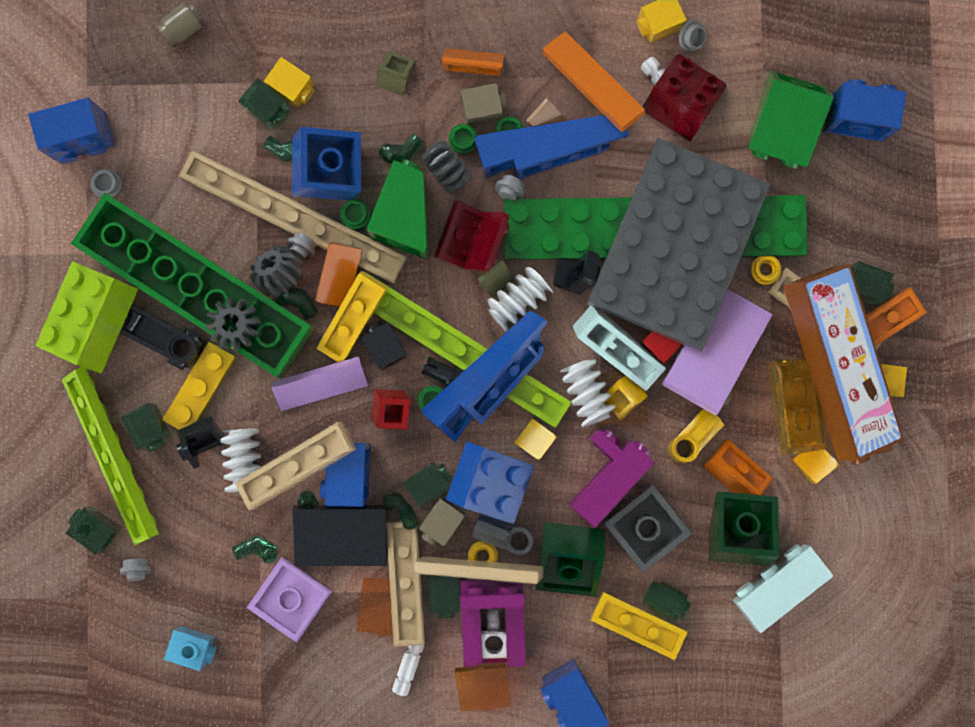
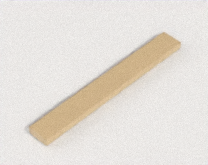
(289, 214)

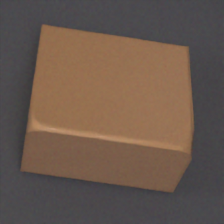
(545, 114)

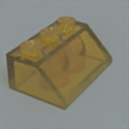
(795, 407)

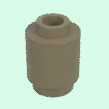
(180, 24)

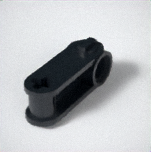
(162, 337)

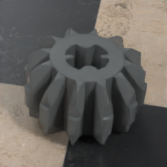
(446, 167)
(276, 271)
(222, 323)

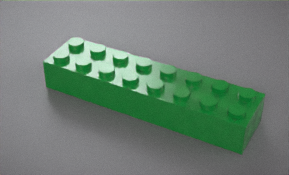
(188, 281)

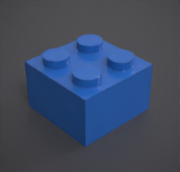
(865, 111)
(71, 130)
(326, 164)
(348, 479)
(489, 483)
(572, 697)

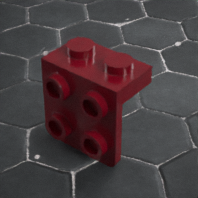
(684, 96)
(472, 237)

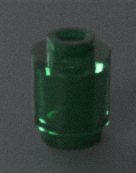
(666, 600)

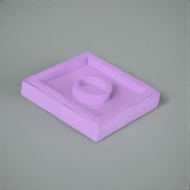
(289, 599)

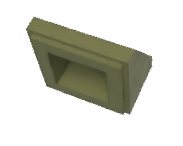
(395, 72)
(496, 279)

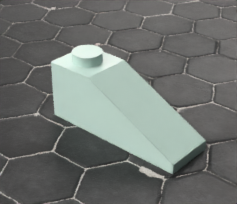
(618, 347)

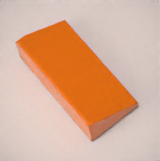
(473, 62)
(338, 273)
(737, 470)

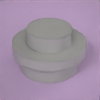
(692, 36)
(106, 181)
(510, 188)
(302, 246)
(135, 569)

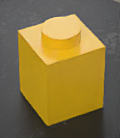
(660, 19)
(290, 83)

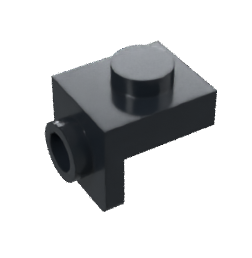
(577, 275)
(197, 439)

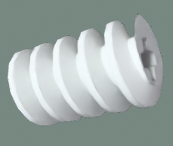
(518, 298)
(588, 392)
(241, 455)

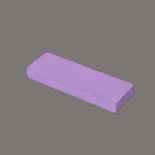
(319, 384)

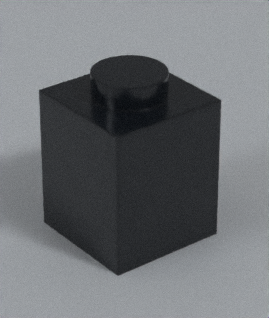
(384, 345)

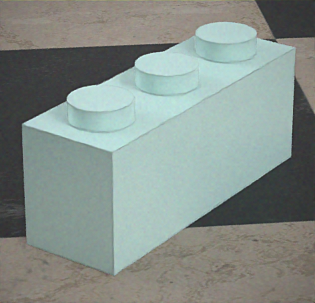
(781, 587)

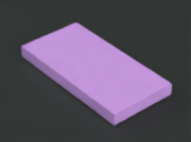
(711, 374)

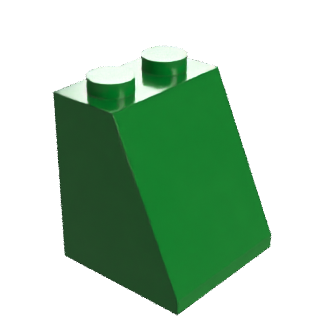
(789, 119)
(401, 211)

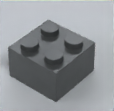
(646, 527)

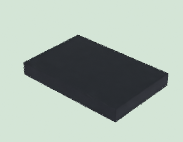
(340, 535)

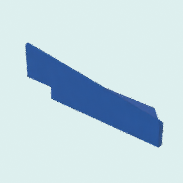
(545, 146)
(488, 378)

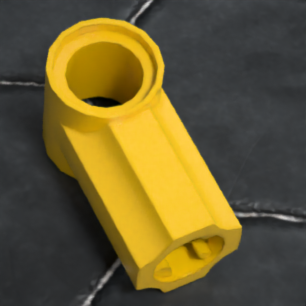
(696, 435)

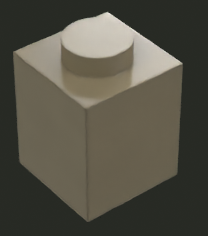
(483, 104)
(441, 523)

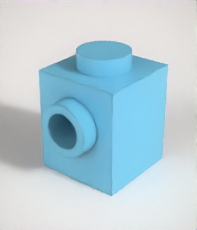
(190, 648)

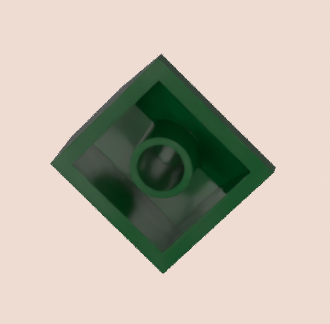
(744, 529)
(571, 559)

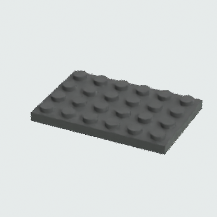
(679, 244)

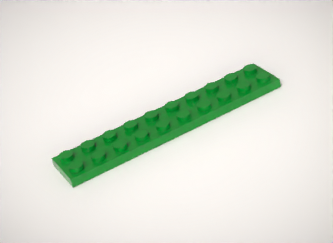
(574, 225)

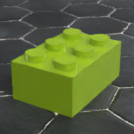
(86, 317)

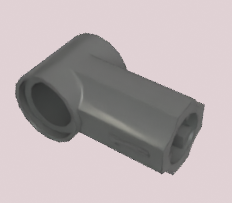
(500, 534)

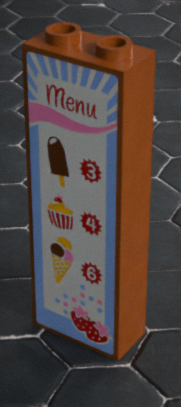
(844, 364)

